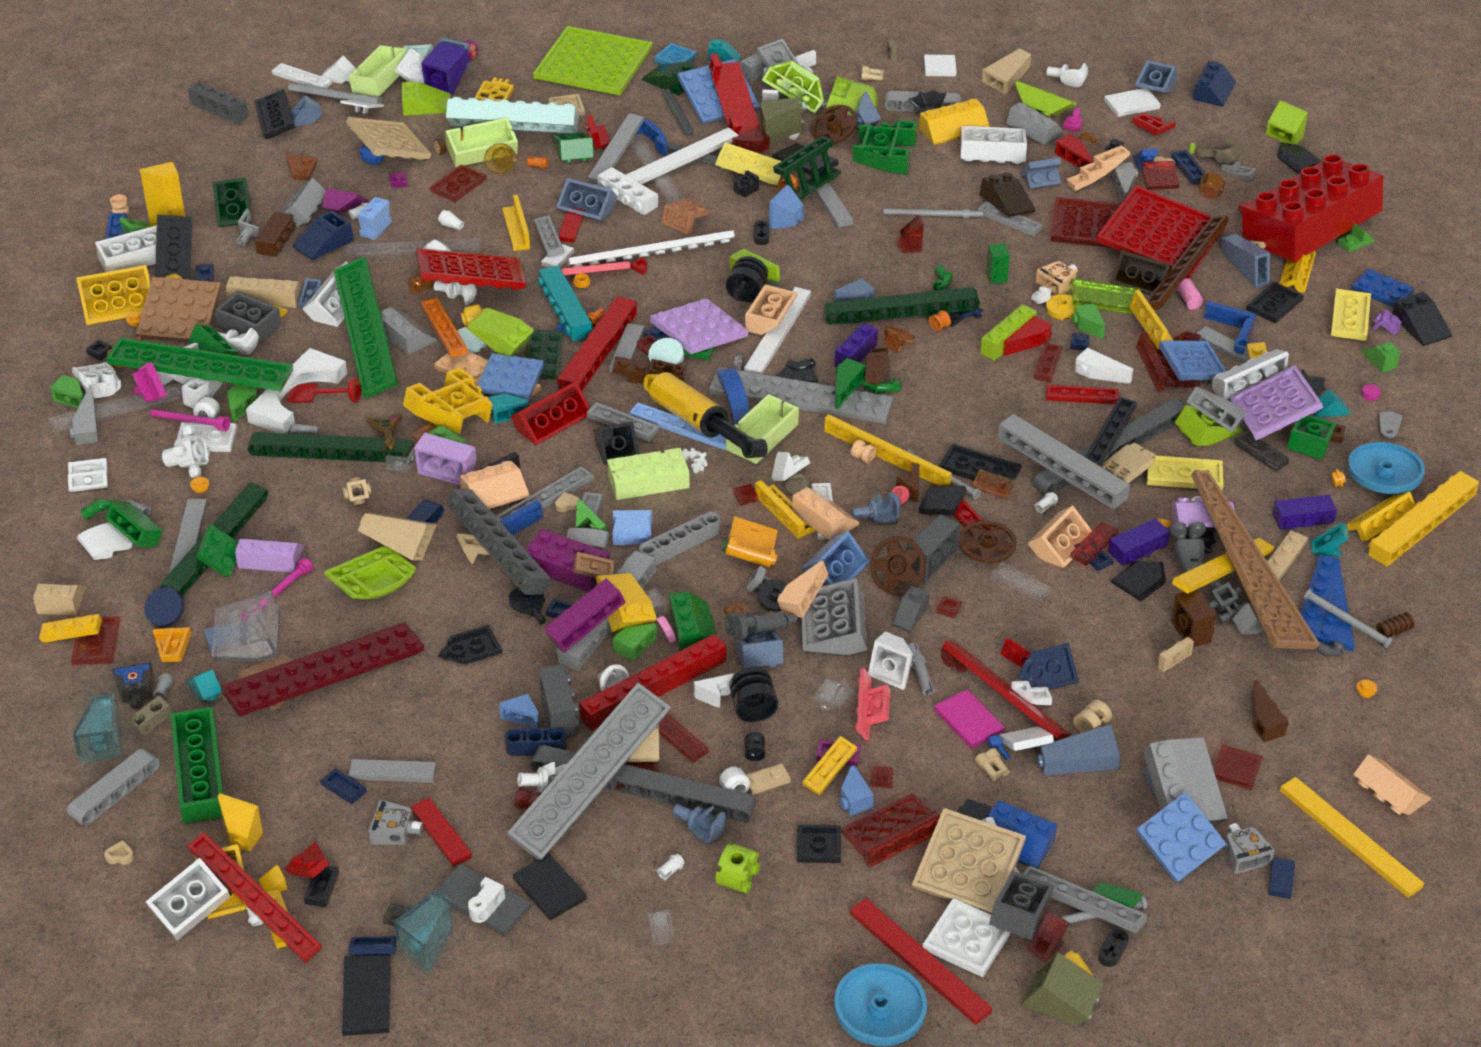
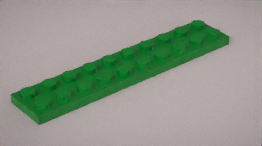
(365, 327)
(201, 364)

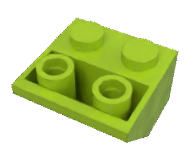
(1287, 123)

